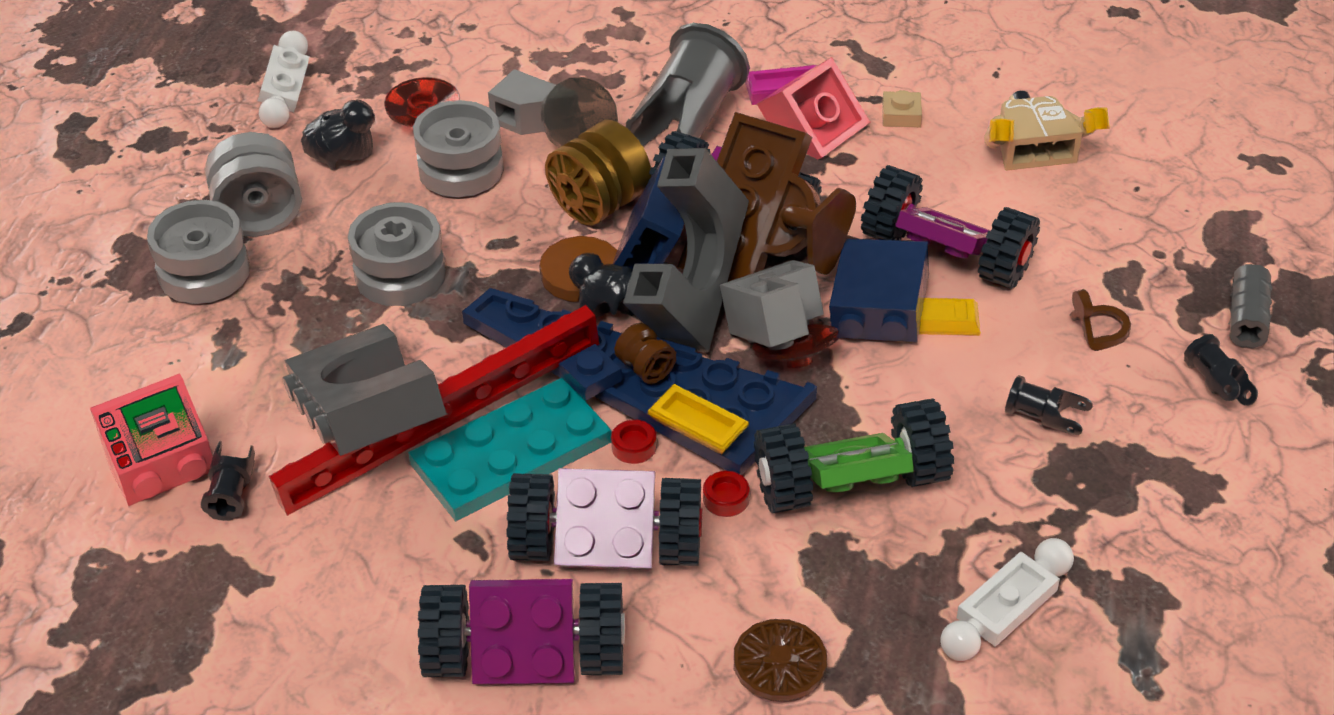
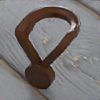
(1084, 310)

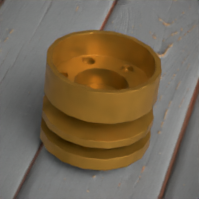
(598, 172)

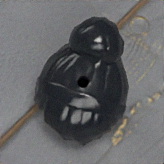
(340, 134)
(600, 285)

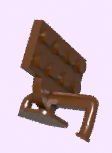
(765, 167)

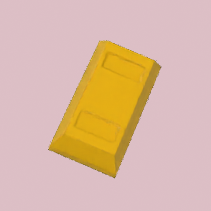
(950, 317)
(697, 419)

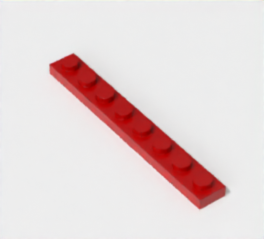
(462, 396)

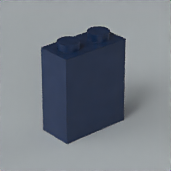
(651, 228)
(880, 289)

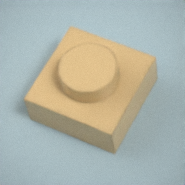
(901, 109)

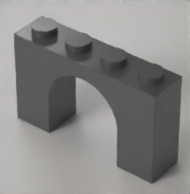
(713, 210)
(362, 390)

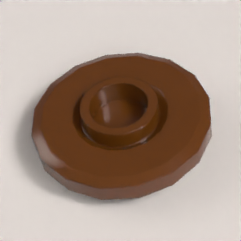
(780, 660)

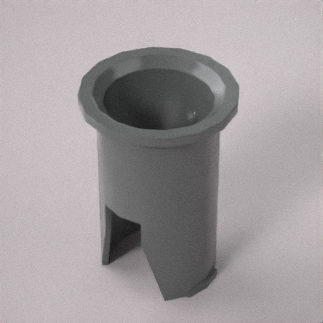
(692, 83)

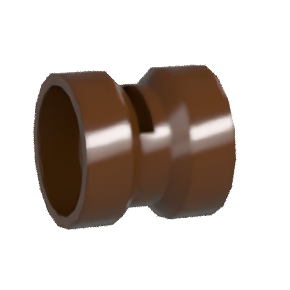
(651, 358)

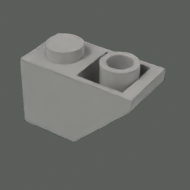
(519, 101)

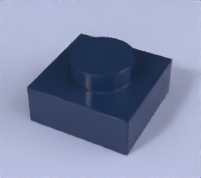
(590, 372)

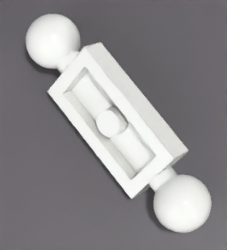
(283, 79)
(1007, 599)

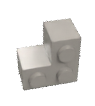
(773, 304)

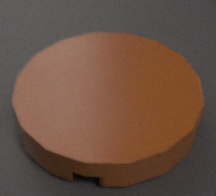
(558, 257)

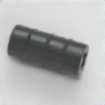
(1250, 306)

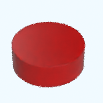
(633, 441)
(726, 493)

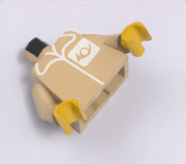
(1040, 131)

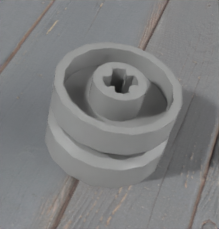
(458, 148)
(256, 180)
(198, 251)
(397, 253)

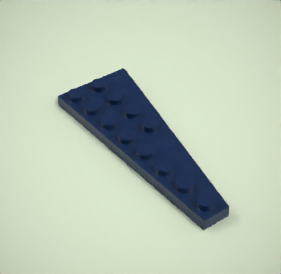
(750, 395)

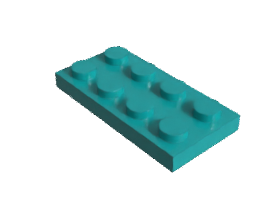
(524, 437)

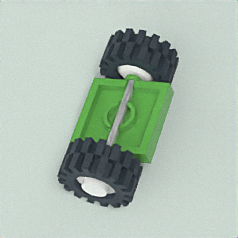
(918, 453)

